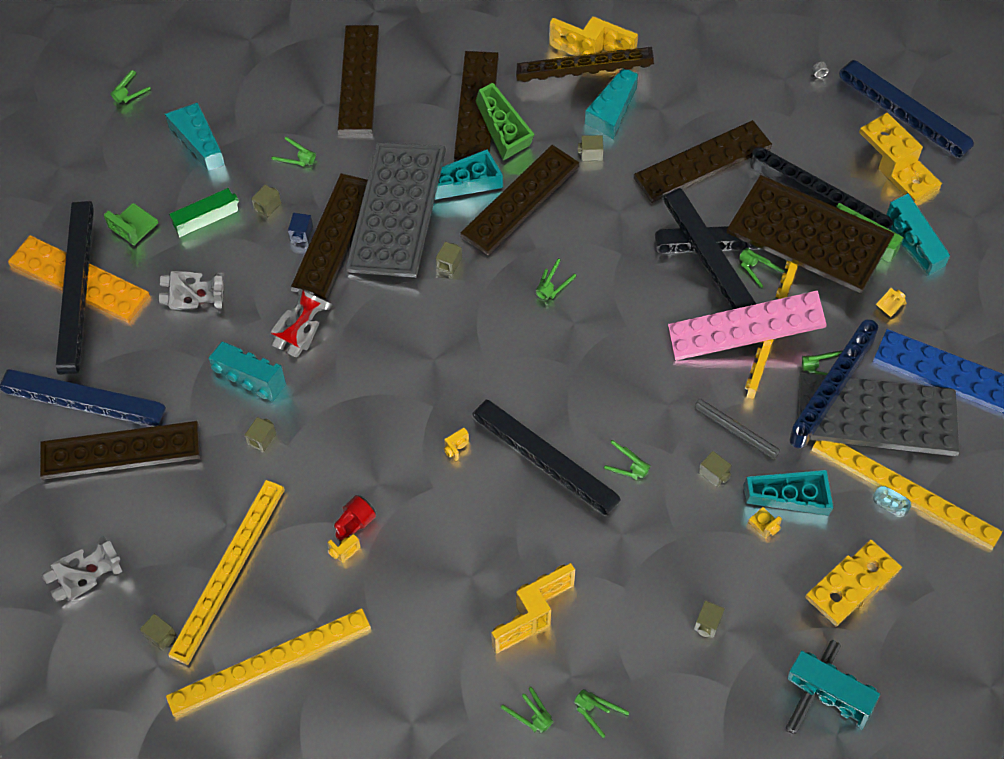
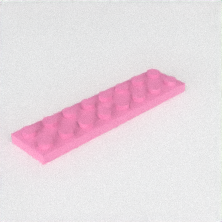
(747, 325)

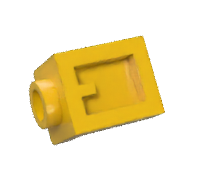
(891, 302)
(456, 441)
(765, 523)
(347, 548)

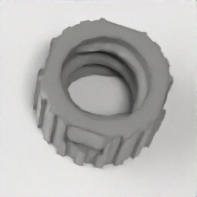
(820, 69)

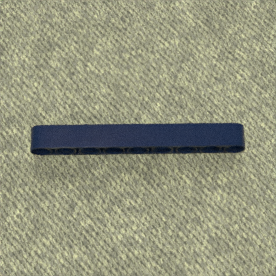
(906, 109)
(833, 384)
(82, 397)

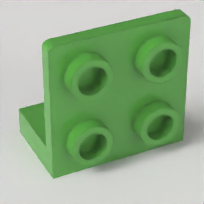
(131, 223)

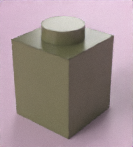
(591, 147)
(266, 200)
(449, 257)
(260, 434)
(715, 469)
(709, 619)
(158, 632)

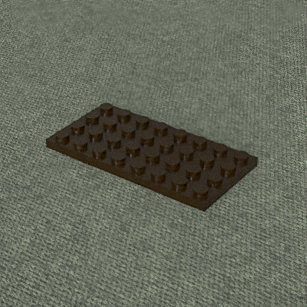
(810, 233)

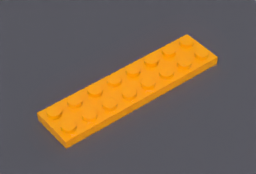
(103, 289)

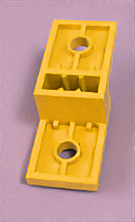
(593, 39)
(900, 157)
(853, 582)
(533, 608)

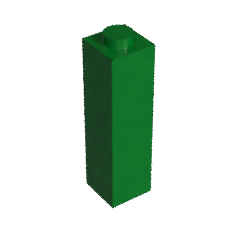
(204, 212)

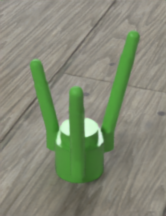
(120, 92)
(305, 155)
(749, 258)
(545, 288)
(810, 363)
(638, 467)
(588, 701)
(541, 718)

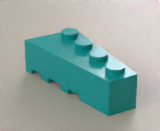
(612, 103)
(195, 132)
(469, 176)
(918, 235)
(248, 370)
(791, 491)
(834, 687)

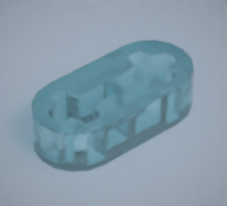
(892, 501)

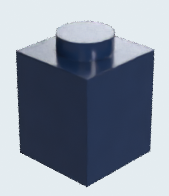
(300, 227)

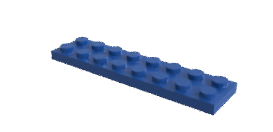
(941, 369)

